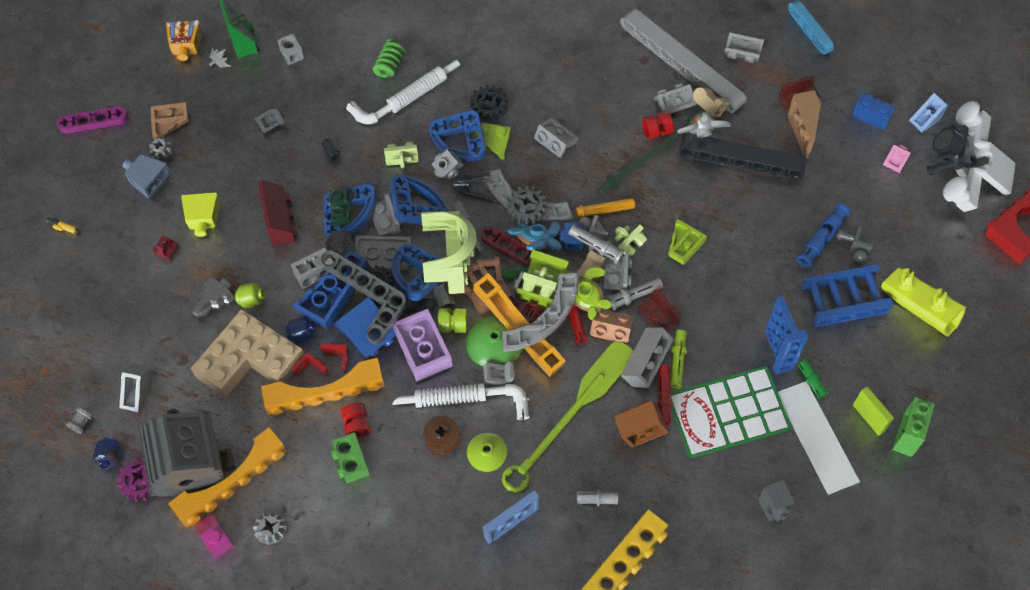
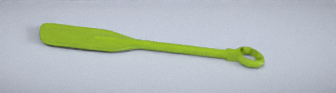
(593, 386)

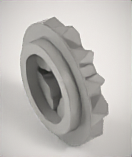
(279, 528)

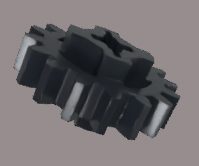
(491, 102)

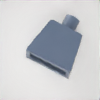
(146, 174)

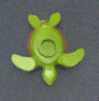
(590, 294)

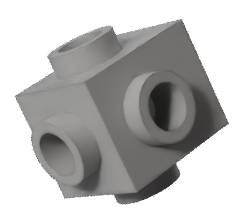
(447, 164)

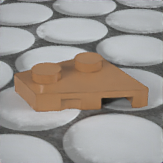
(168, 118)

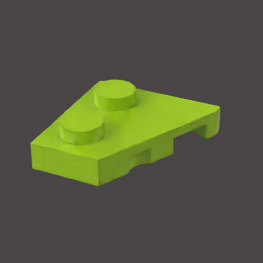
(495, 138)
(685, 242)

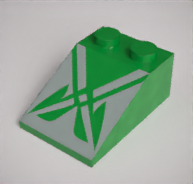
(239, 30)

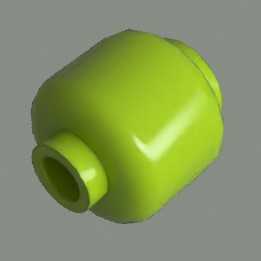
(250, 295)

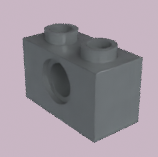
(776, 501)

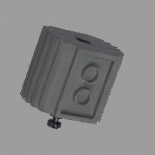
(180, 453)

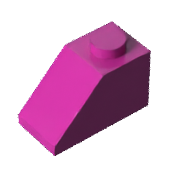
(213, 536)

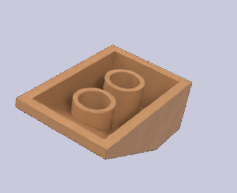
(804, 119)

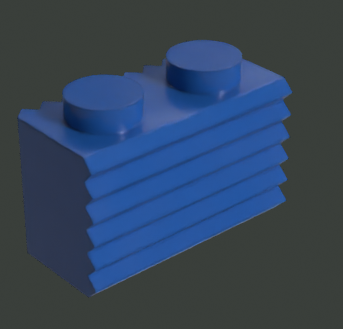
(873, 111)

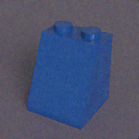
(354, 328)

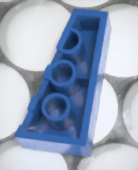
(329, 296)

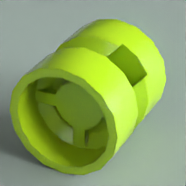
(452, 320)

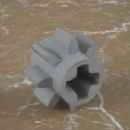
(160, 149)

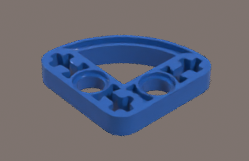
(469, 128)
(370, 204)
(406, 206)
(412, 254)

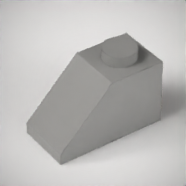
(134, 387)

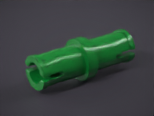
(813, 378)

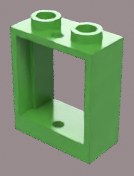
(915, 426)

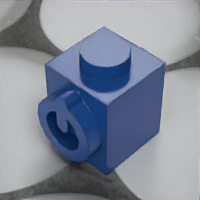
(571, 243)

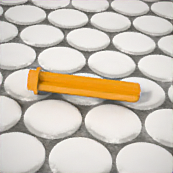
(607, 207)

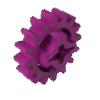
(136, 488)

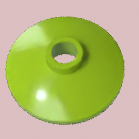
(489, 460)

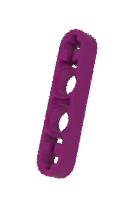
(92, 117)

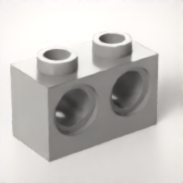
(310, 269)

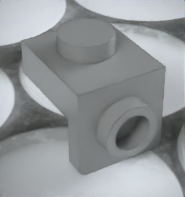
(498, 374)

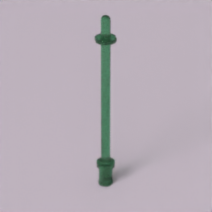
(613, 181)

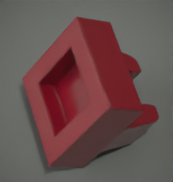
(166, 248)

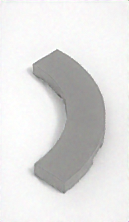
(501, 190)
(549, 320)

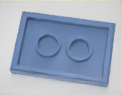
(511, 517)

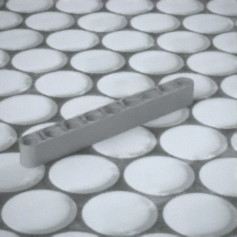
(681, 58)

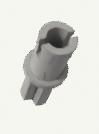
(594, 497)

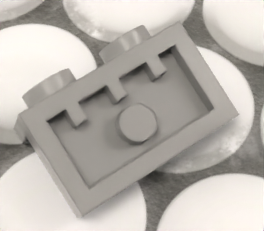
(676, 99)
(555, 137)
(384, 218)
(617, 276)

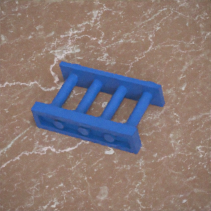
(842, 312)

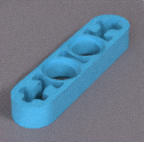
(810, 27)

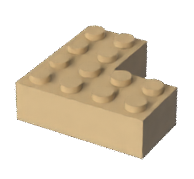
(244, 346)

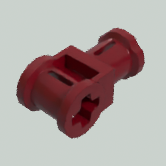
(529, 310)

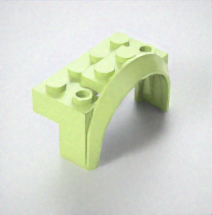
(458, 254)

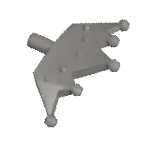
(217, 58)

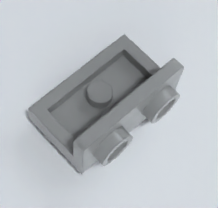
(743, 47)

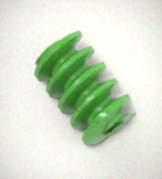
(389, 59)

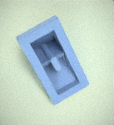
(929, 113)

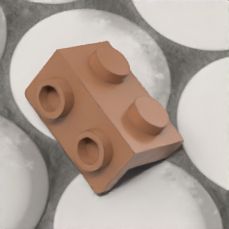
(612, 326)

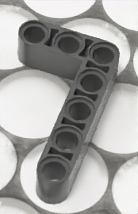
(369, 290)

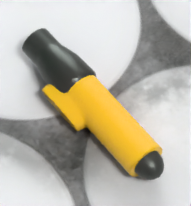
(59, 225)

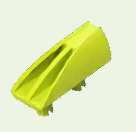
(924, 301)

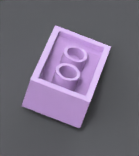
(422, 345)

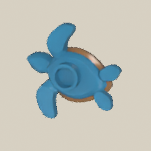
(537, 237)

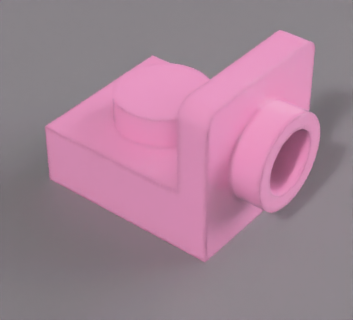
(897, 158)

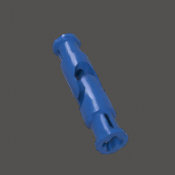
(817, 242)

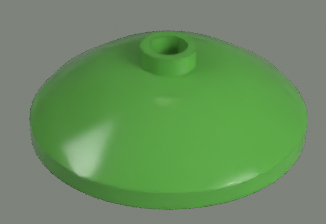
(485, 349)

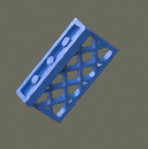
(784, 337)

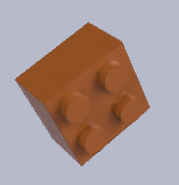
(641, 424)

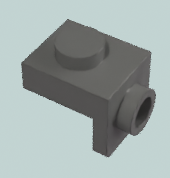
(269, 119)

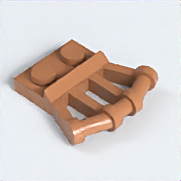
(480, 264)

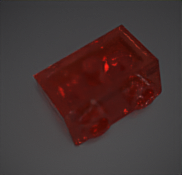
(800, 86)
(660, 312)

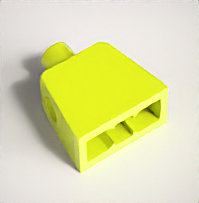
(201, 211)

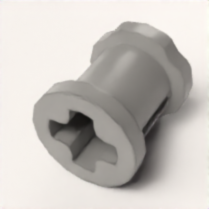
(79, 420)

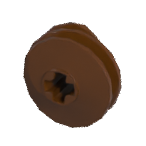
(432, 432)

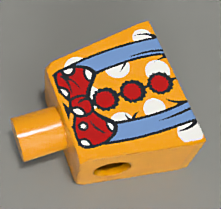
(184, 38)

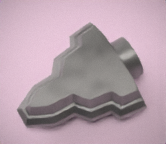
(213, 296)

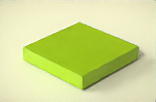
(873, 411)

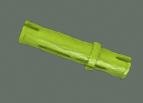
(679, 351)

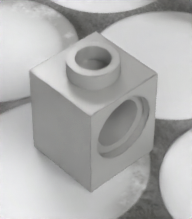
(290, 49)

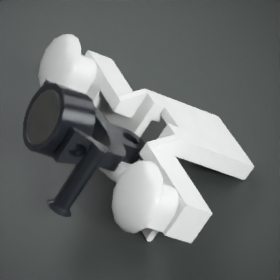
(962, 154)

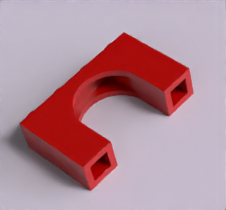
(1006, 232)

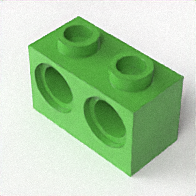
(352, 457)

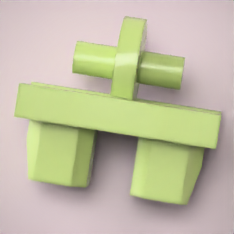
(401, 155)
(635, 236)
(547, 287)

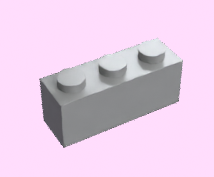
(647, 357)

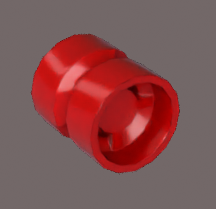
(657, 125)
(355, 420)

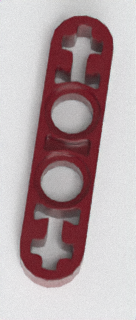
(510, 251)

